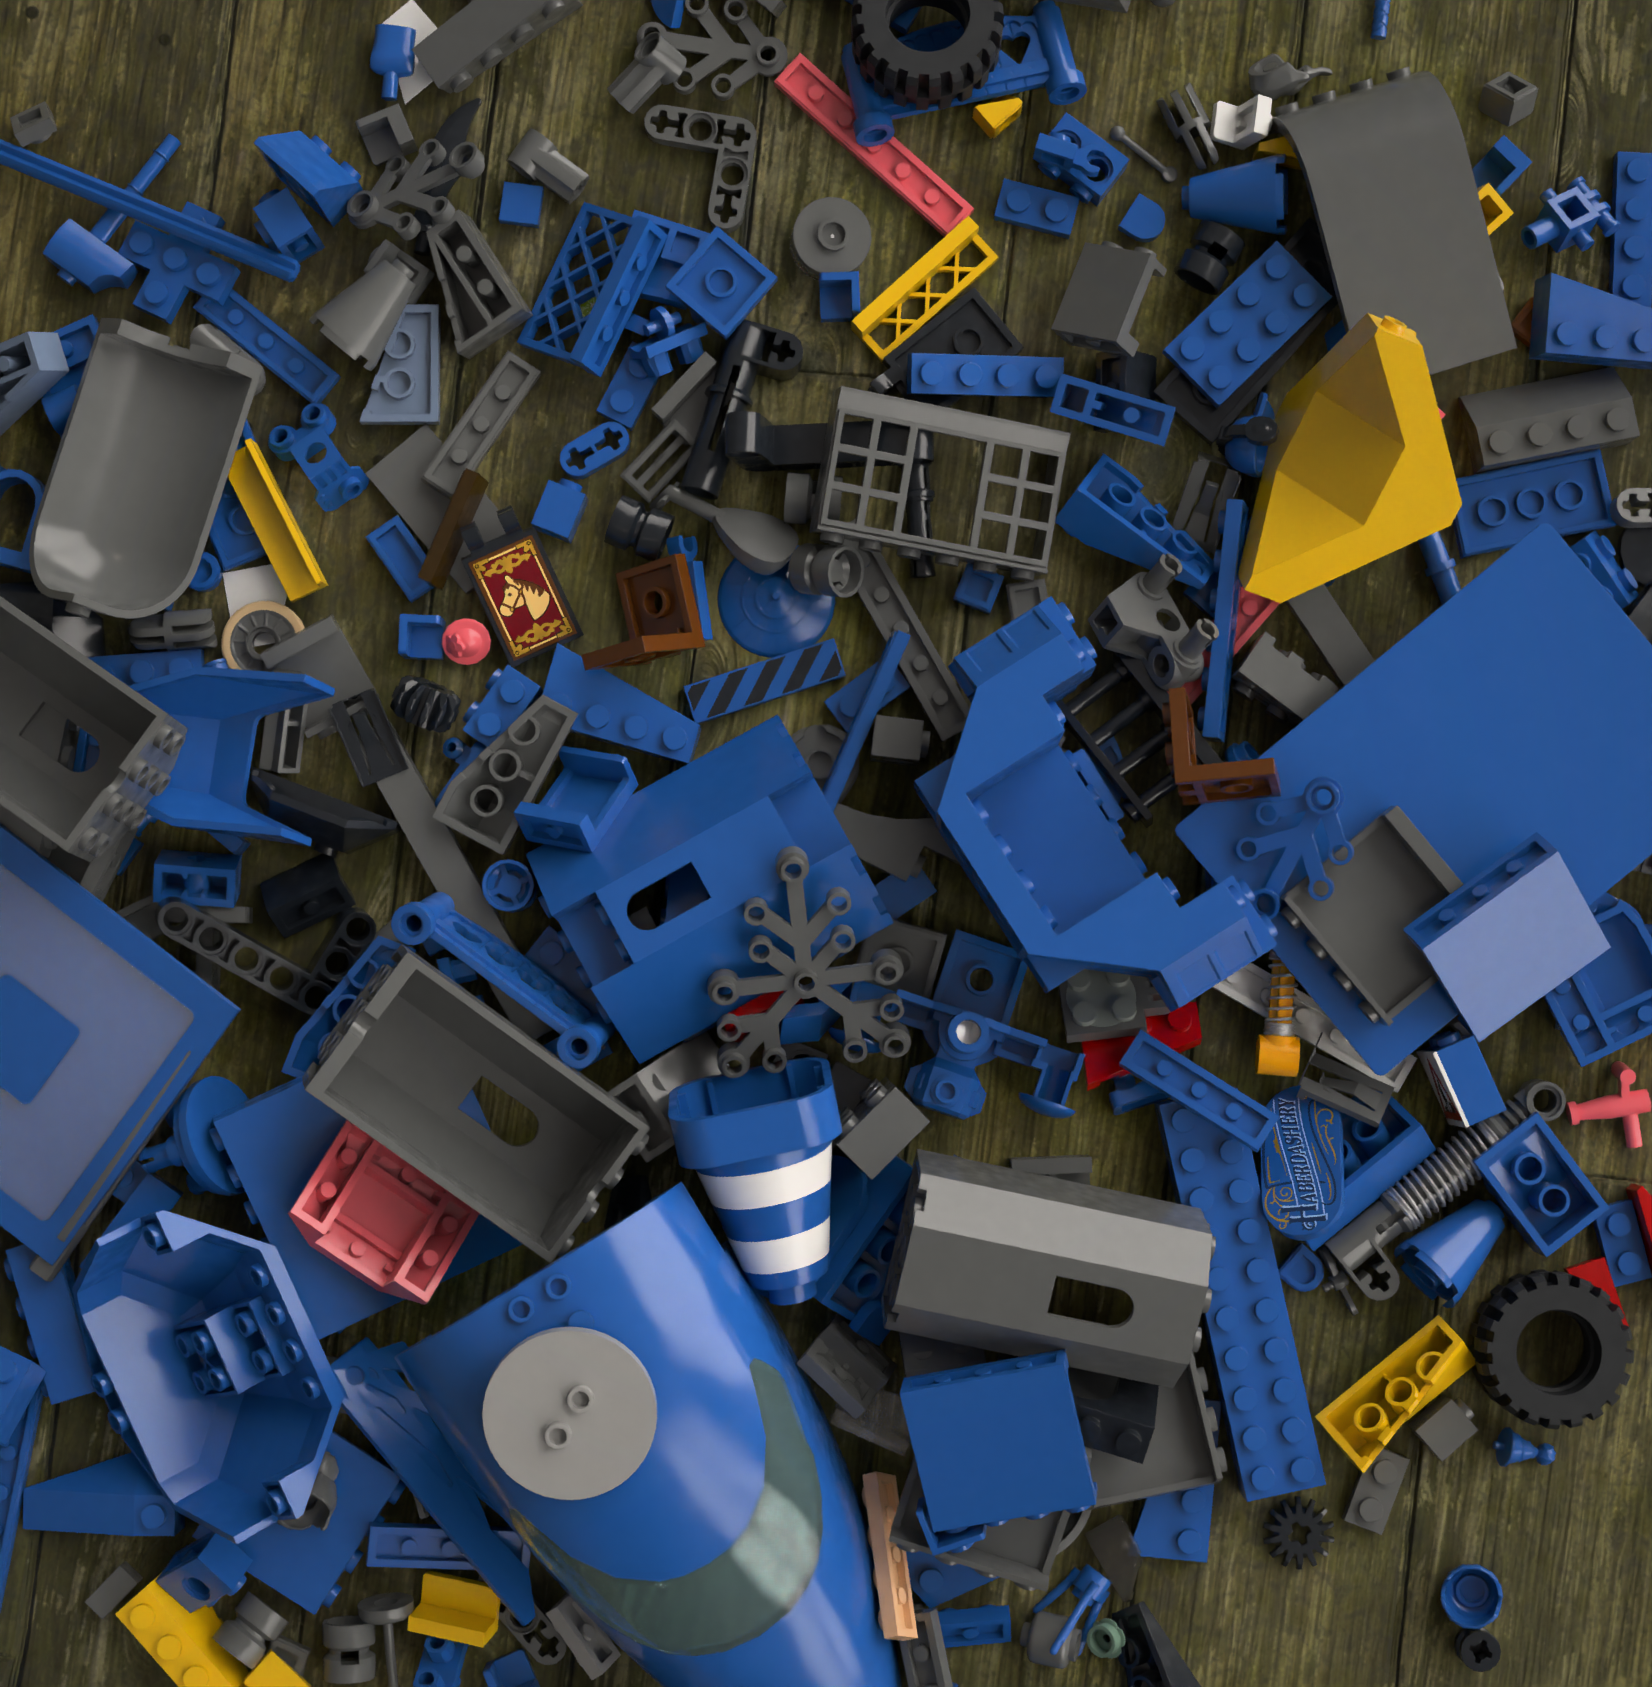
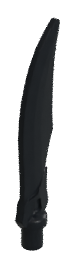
(449, 135)

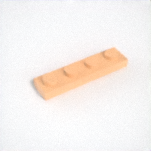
(890, 1562)

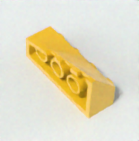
(1394, 1391)
(181, 1639)

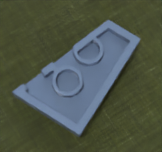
(409, 375)

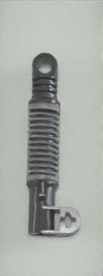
(1405, 1205)

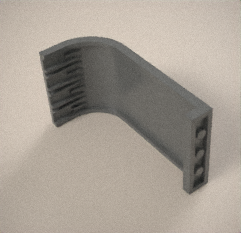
(1401, 214)

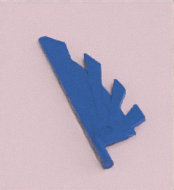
(421, 1457)

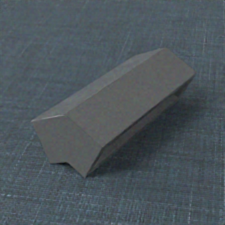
(284, 737)

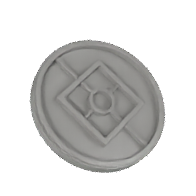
(569, 1413)

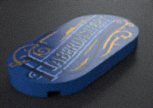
(1303, 1167)

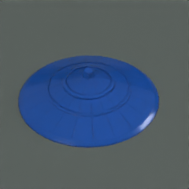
(768, 613)

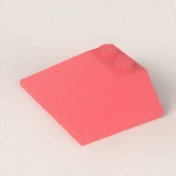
(381, 1217)

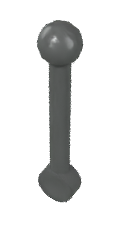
(1168, 173)

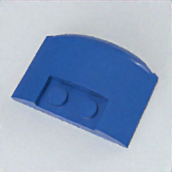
(1611, 996)

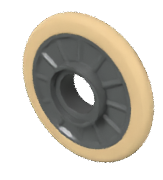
(247, 624)

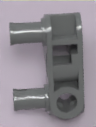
(1129, 626)

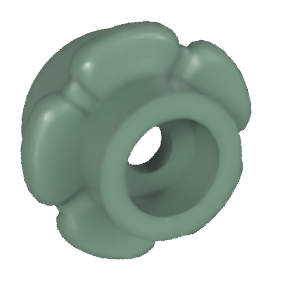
(1098, 1642)

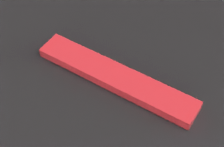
(888, 162)

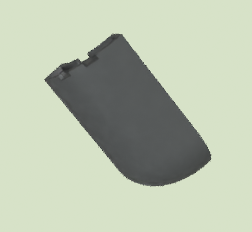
(139, 472)

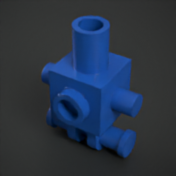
(1569, 218)

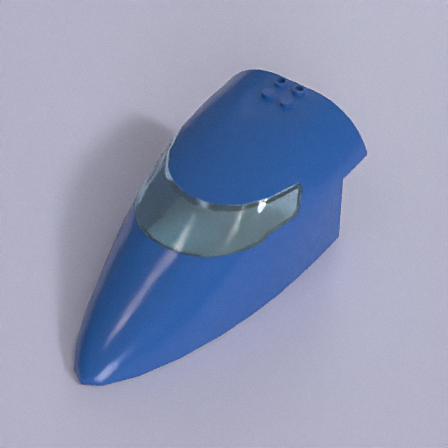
(741, 1528)

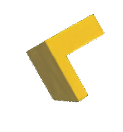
(456, 1609)

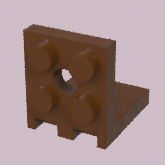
(652, 632)
(1210, 781)

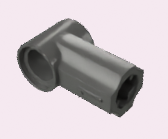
(654, 64)
(538, 160)

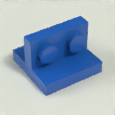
(721, 283)

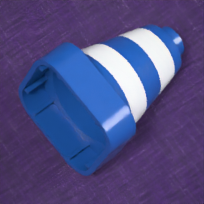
(765, 1167)

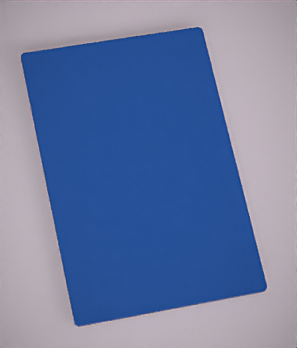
(1484, 726)

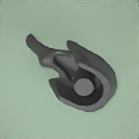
(1278, 78)

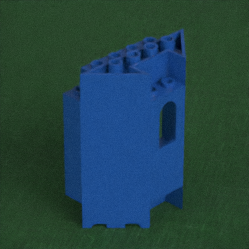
(730, 821)

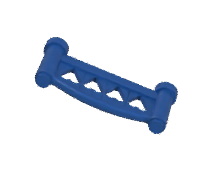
(1045, 64)
(436, 918)

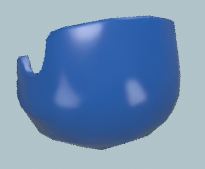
(1471, 1596)

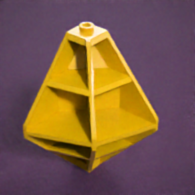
(1352, 466)

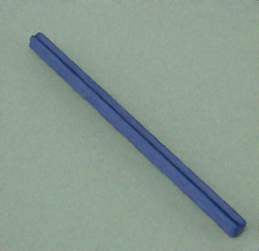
(149, 212)

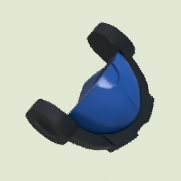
(1248, 439)

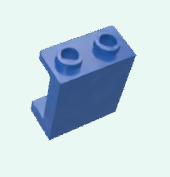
(580, 801)

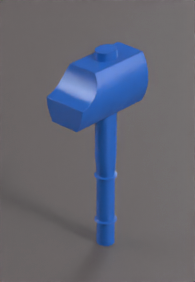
(84, 254)

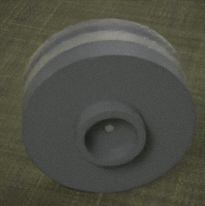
(830, 237)

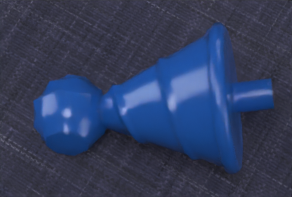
(1513, 1448)

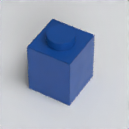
(560, 510)

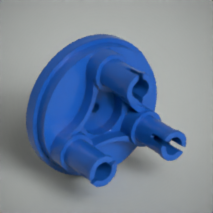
(192, 1141)

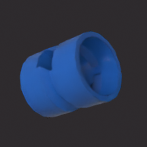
(510, 886)

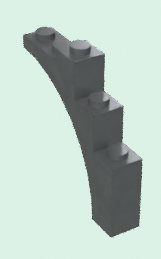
(894, 843)

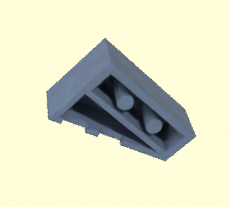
(27, 372)

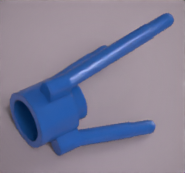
(1091, 1589)

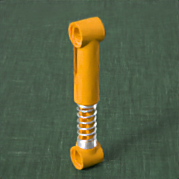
(1278, 1048)

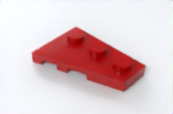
(1176, 1029)

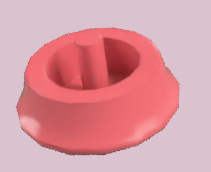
(466, 641)

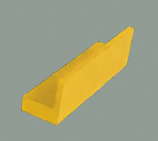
(274, 523)

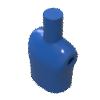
(392, 56)

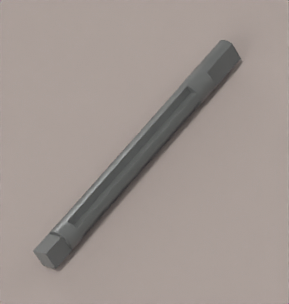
(48, 1271)

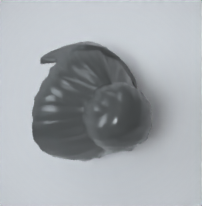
(321, 1500)

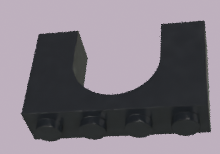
(1120, 1423)

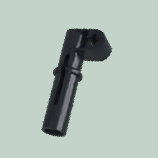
(743, 359)

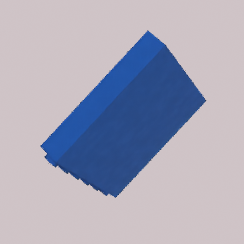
(273, 1153)

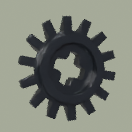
(1304, 1517)

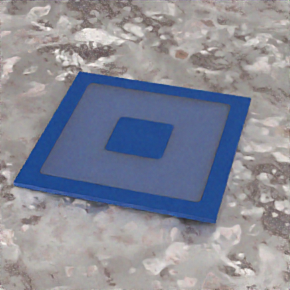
(85, 1043)

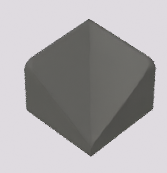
(1508, 98)

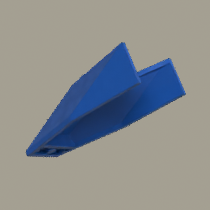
(216, 758)

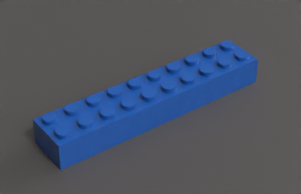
(1248, 1314)

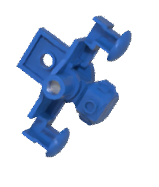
(972, 1029)

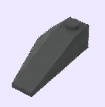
(504, 774)

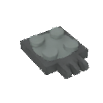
(1107, 1005)

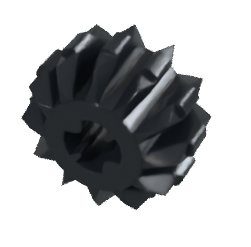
(425, 703)

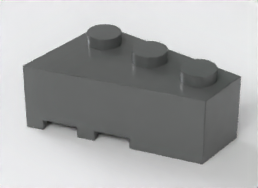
(475, 286)

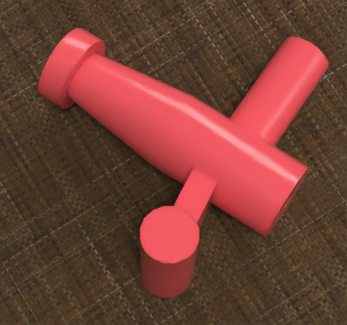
(1623, 1104)

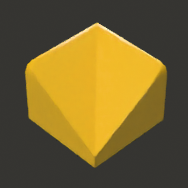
(997, 114)

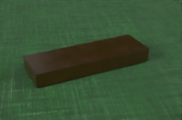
(448, 536)

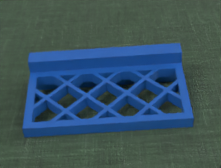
(614, 295)

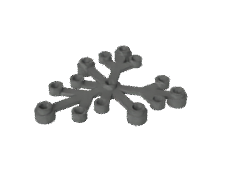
(800, 935)

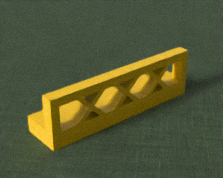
(914, 278)

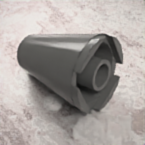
(367, 311)

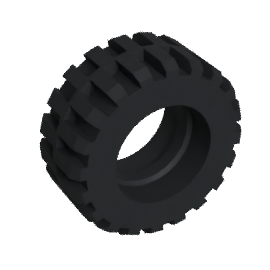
(921, 75)
(1602, 1358)

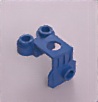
(331, 476)

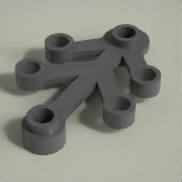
(722, 49)
(372, 207)

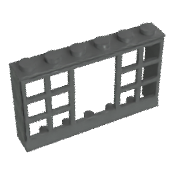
(954, 423)

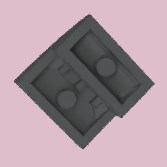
(847, 1365)

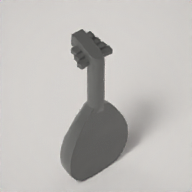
(750, 536)

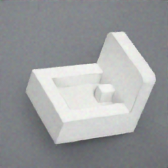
(1241, 124)

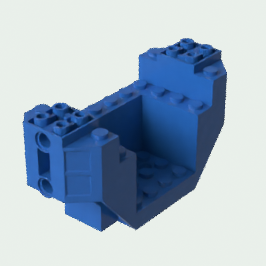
(1045, 848)

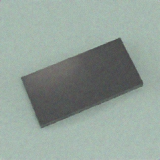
(422, 506)

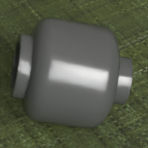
(1041, 1635)

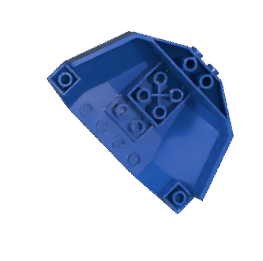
(208, 1369)

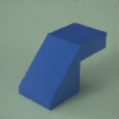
(810, 1020)

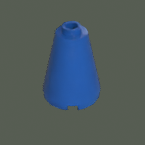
(1242, 195)
(1452, 1250)

